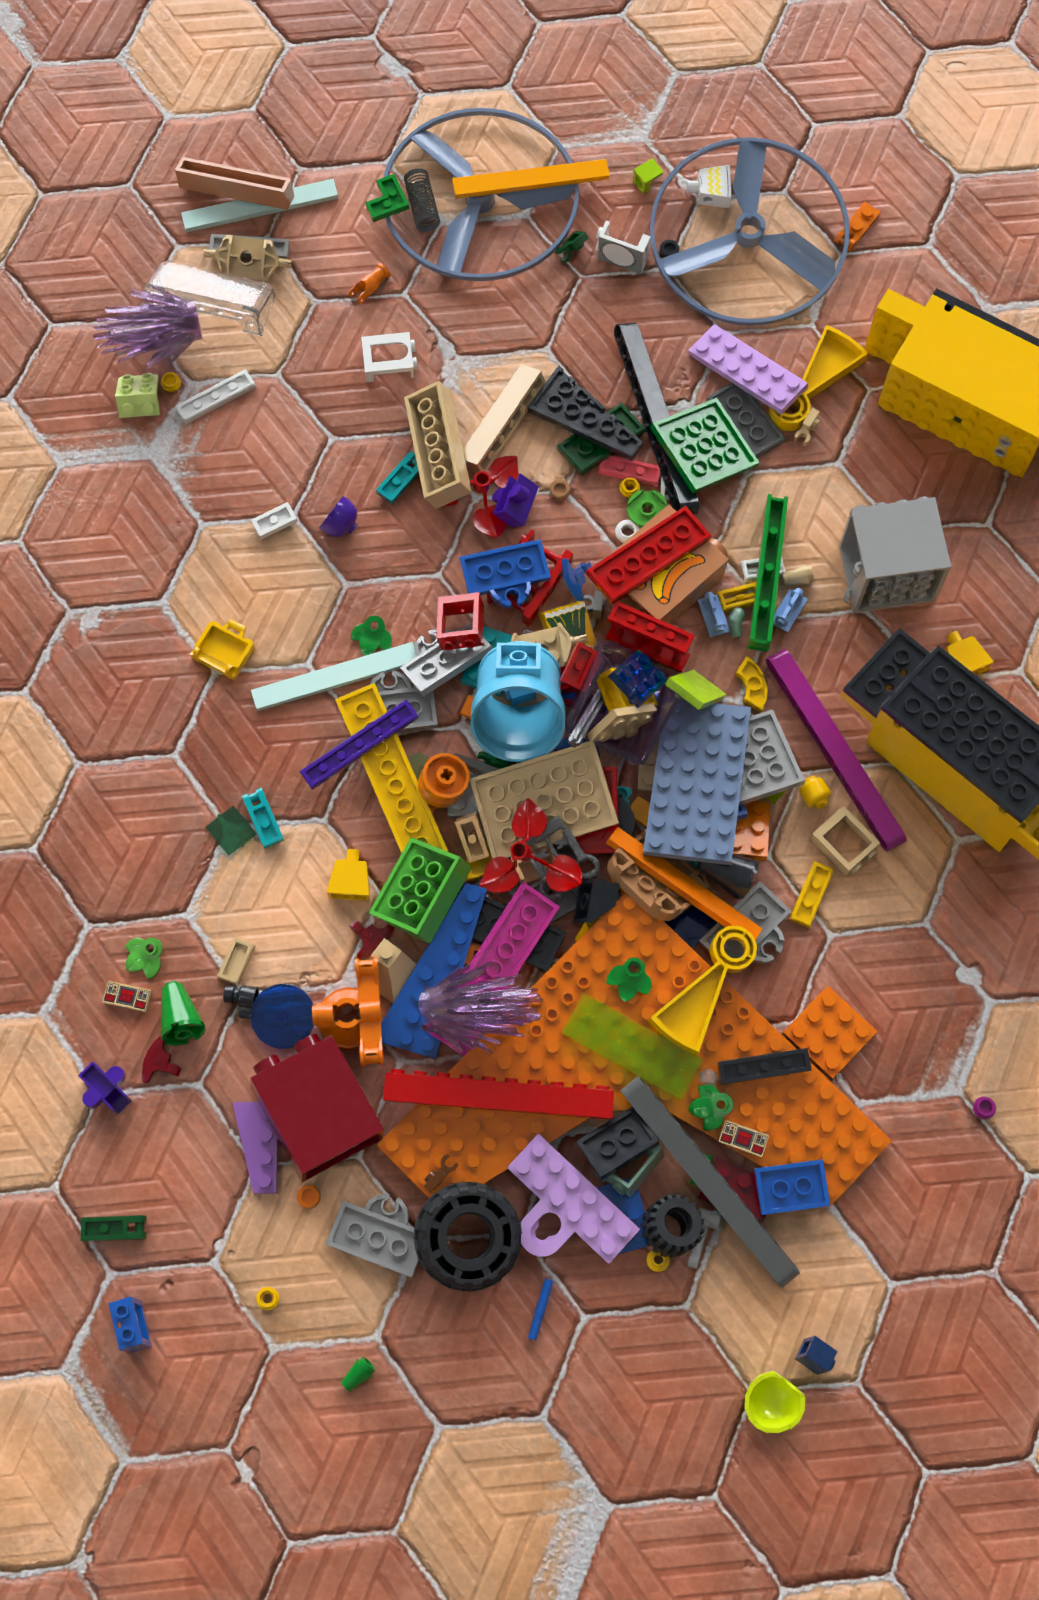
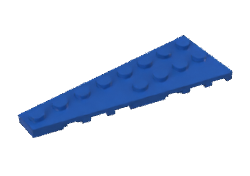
(442, 956)

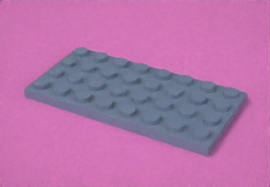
(698, 784)

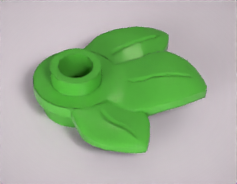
(141, 957)

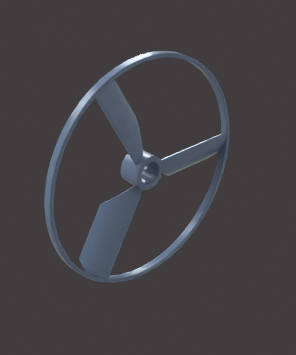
(462, 227)
(786, 247)

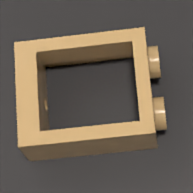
(832, 854)

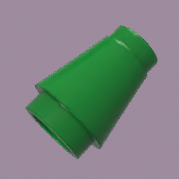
(358, 1374)

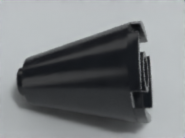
(732, 878)

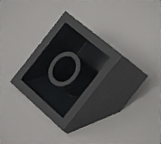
(594, 900)

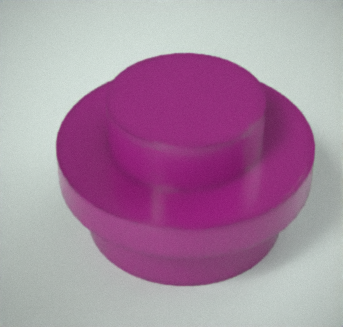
(984, 1108)

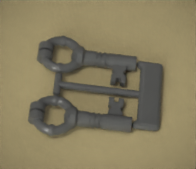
(553, 826)

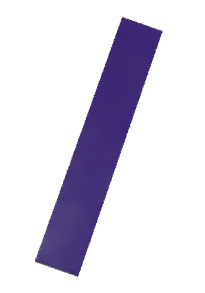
(359, 744)

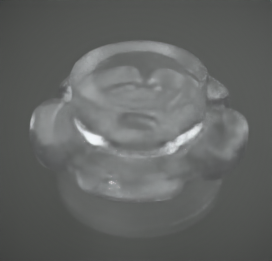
(708, 1076)

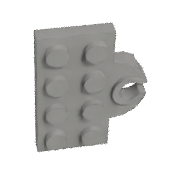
(435, 666)
(401, 691)
(764, 910)
(376, 1235)

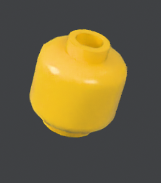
(815, 792)

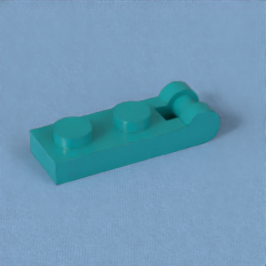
(399, 479)
(263, 819)

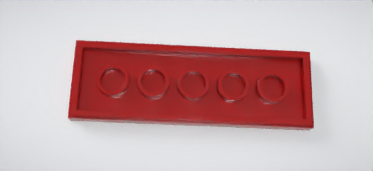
(648, 555)

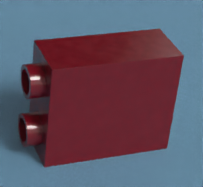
(315, 1106)

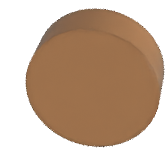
(559, 490)

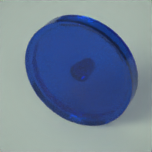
(282, 1015)

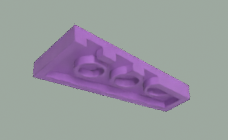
(259, 1146)

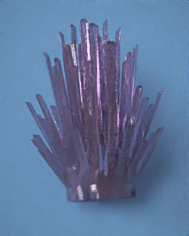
(151, 327)
(458, 1010)

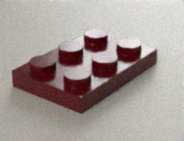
(742, 1183)

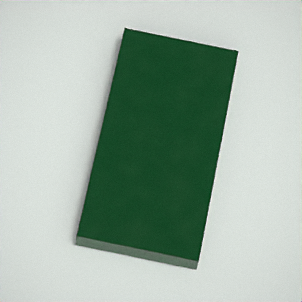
(587, 455)

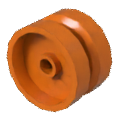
(443, 780)

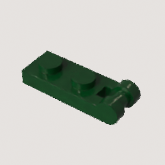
(112, 1228)

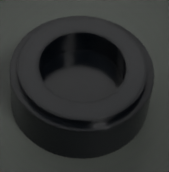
(668, 248)

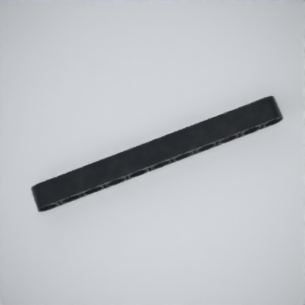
(652, 410)

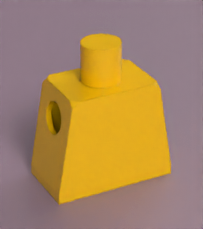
(969, 653)
(349, 878)

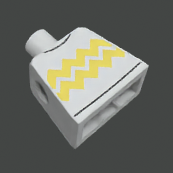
(712, 186)

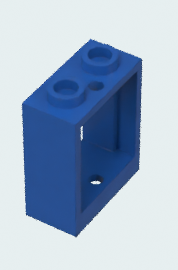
(134, 1331)

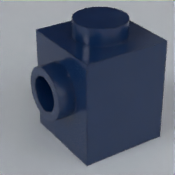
(816, 1355)

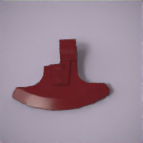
(371, 937)
(158, 1060)

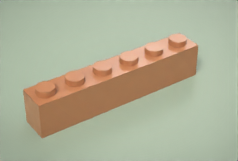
(234, 183)

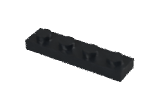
(764, 1066)

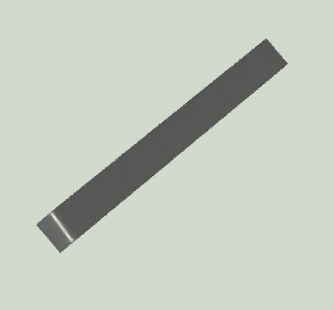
(710, 1181)

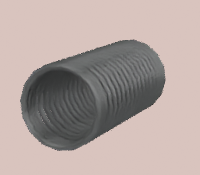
(417, 185)

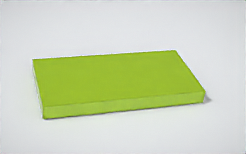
(695, 689)

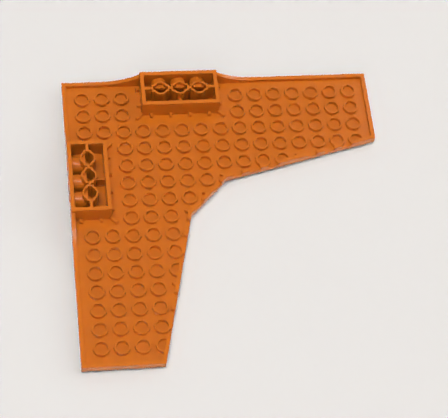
(798, 1111)

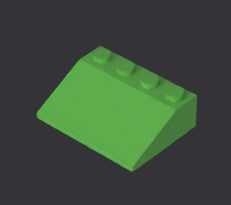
(420, 890)

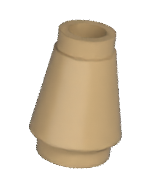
(799, 576)

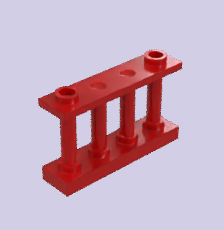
(540, 594)
(650, 635)

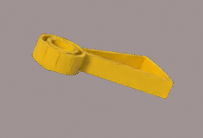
(831, 360)
(689, 1013)

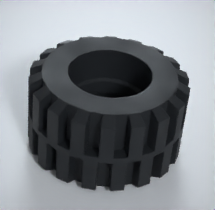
(660, 1237)

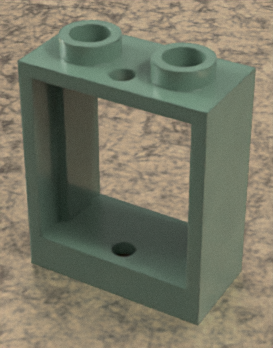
(622, 1187)

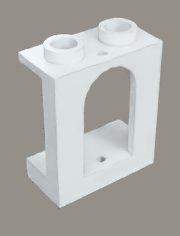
(403, 365)

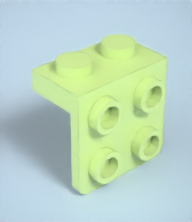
(137, 395)

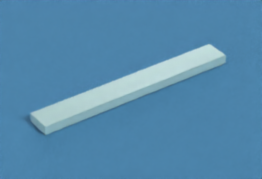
(241, 210)
(332, 677)

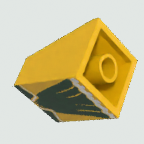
(572, 617)

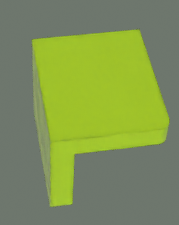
(645, 174)

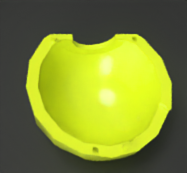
(773, 1403)

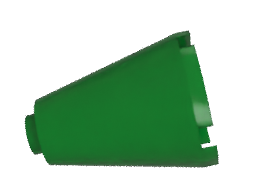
(179, 1016)

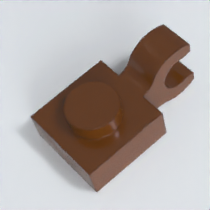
(435, 1178)

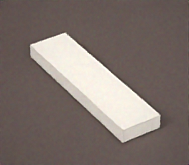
(215, 396)

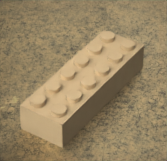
(437, 445)

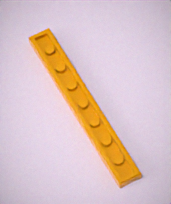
(530, 178)

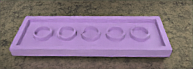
(748, 369)

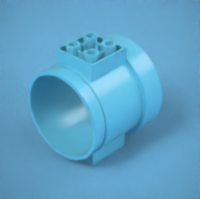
(518, 731)

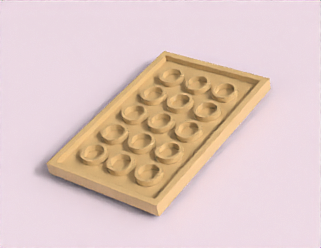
(560, 783)

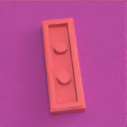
(624, 468)

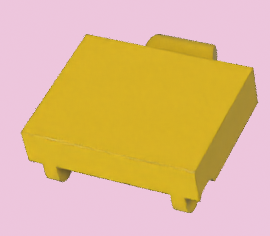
(223, 649)

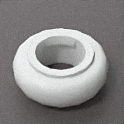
(622, 525)

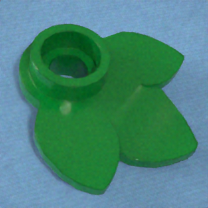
(370, 638)
(629, 982)
(707, 1106)

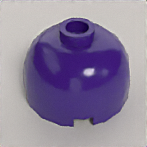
(340, 519)

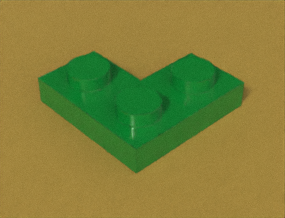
(390, 203)

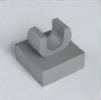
(596, 604)

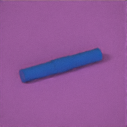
(540, 1309)

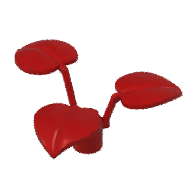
(498, 473)
(527, 822)

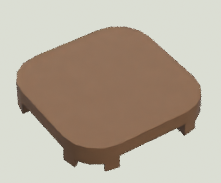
(646, 890)

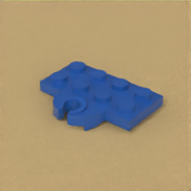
(506, 571)

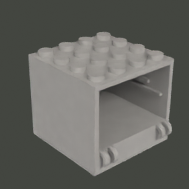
(894, 554)

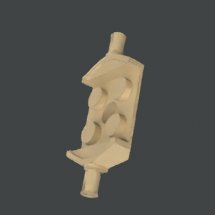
(263, 260)
(557, 641)

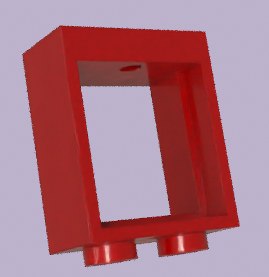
(460, 605)

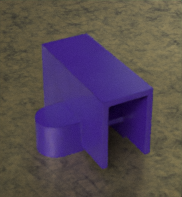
(515, 500)
(104, 1087)

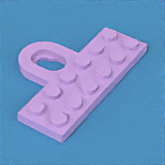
(572, 1199)

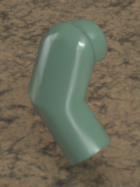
(735, 620)

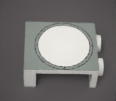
(622, 253)

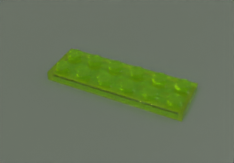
(632, 1046)

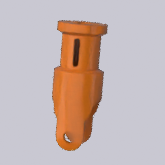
(370, 283)

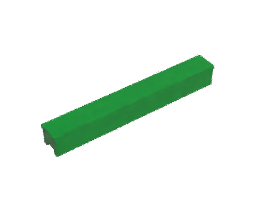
(768, 574)

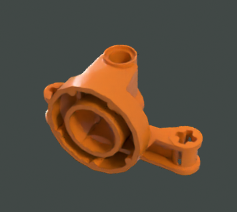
(357, 1034)

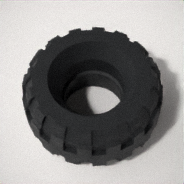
(432, 1229)

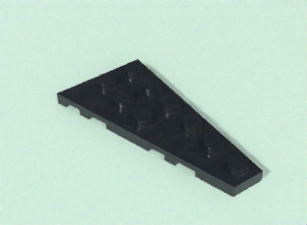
(578, 412)

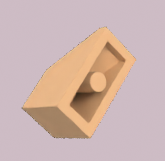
(472, 836)

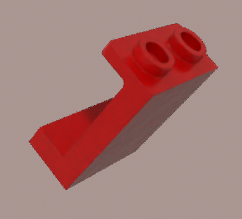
(577, 668)

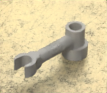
(711, 1220)

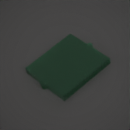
(231, 830)

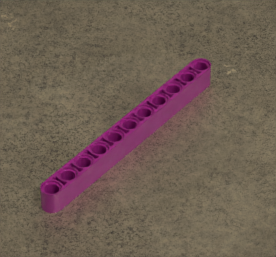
(836, 750)

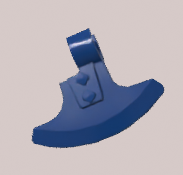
(575, 577)

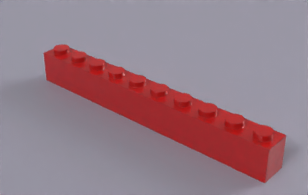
(497, 1095)

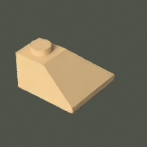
(394, 969)

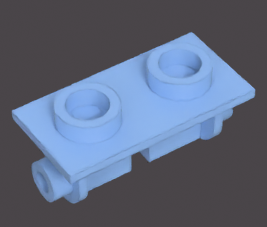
(789, 609)
(713, 615)

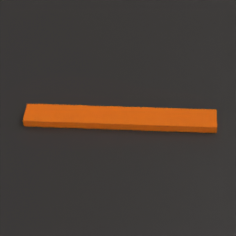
(682, 884)

